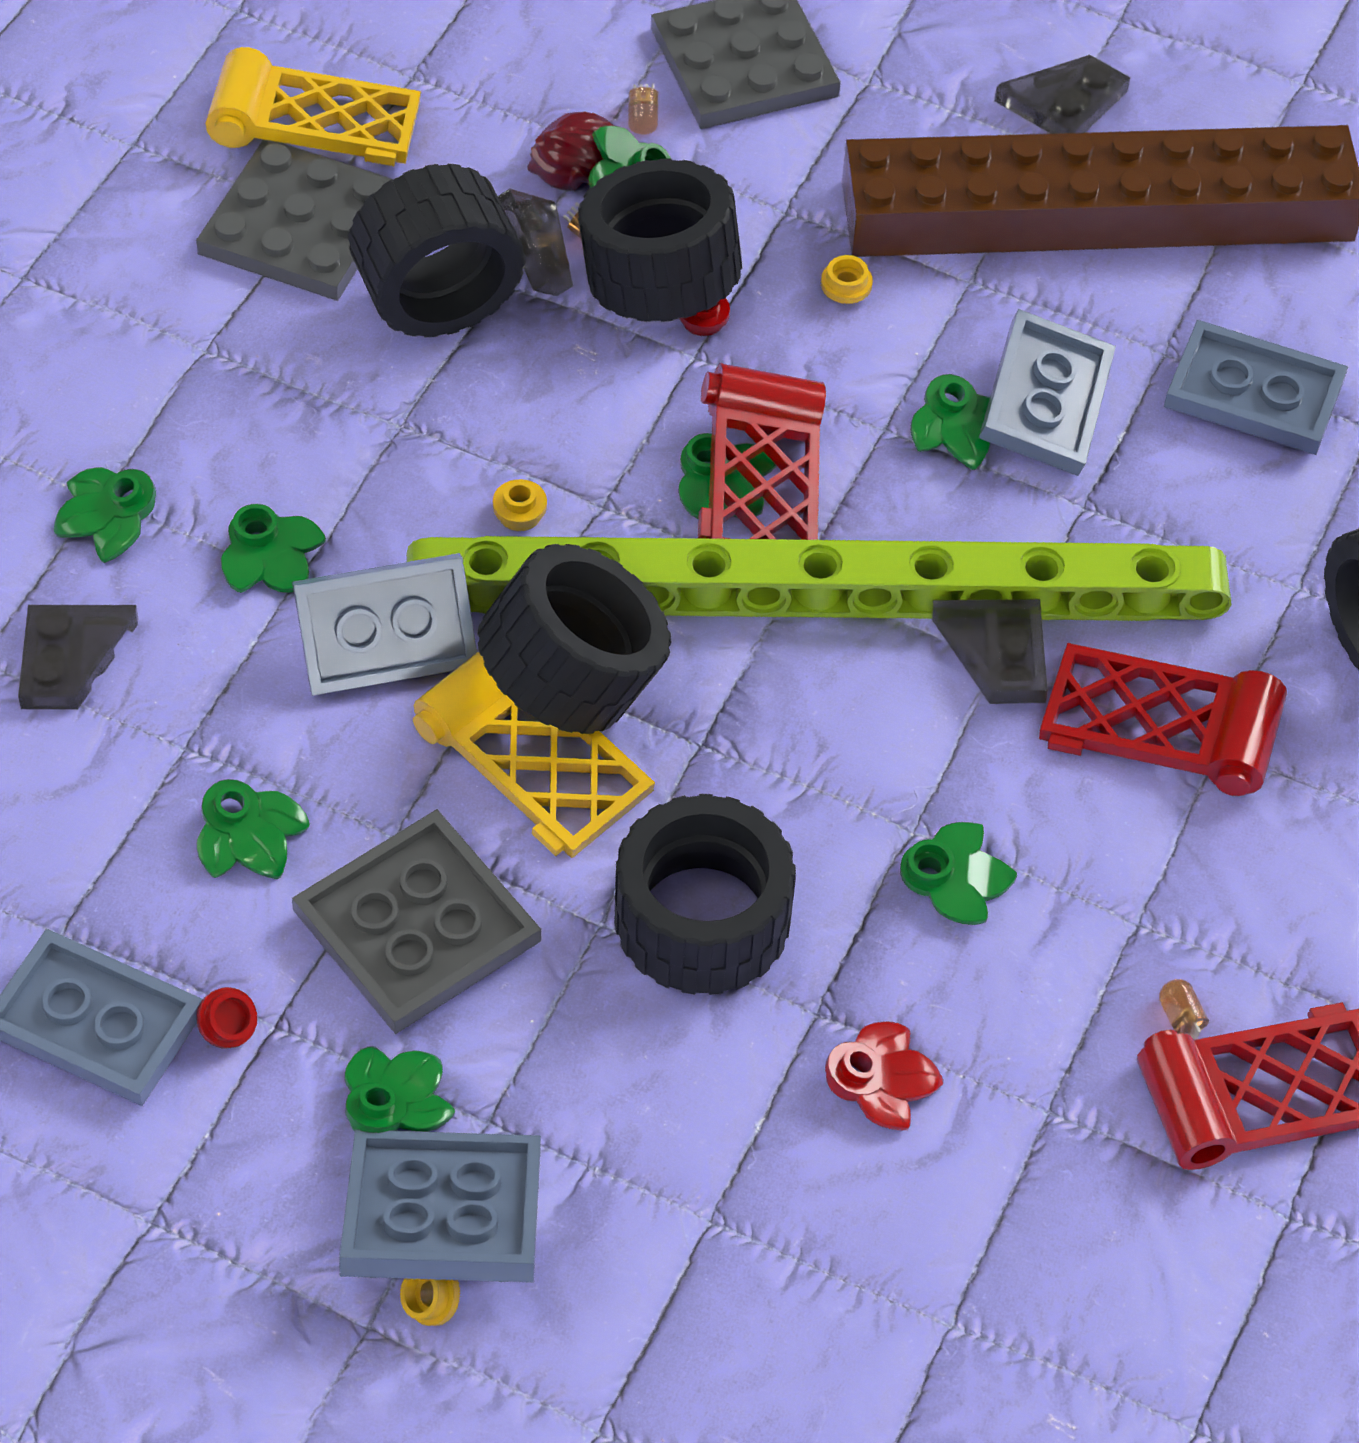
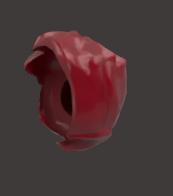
(567, 150)

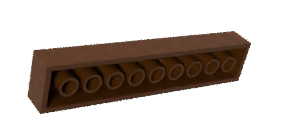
(1100, 190)

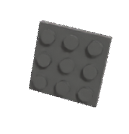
(744, 58)
(291, 218)
(416, 920)

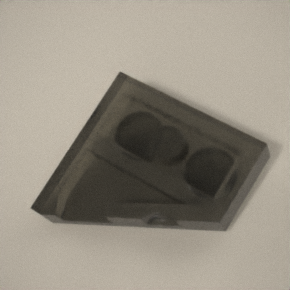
(1065, 95)
(541, 235)
(997, 646)
(68, 650)

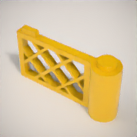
(251, 97)
(471, 704)

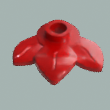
(887, 1076)

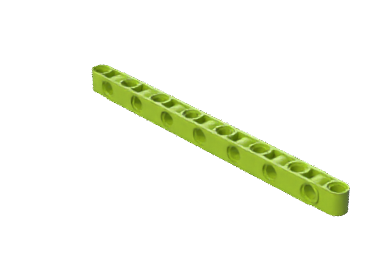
(876, 575)

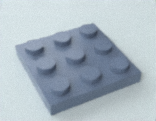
(441, 1206)

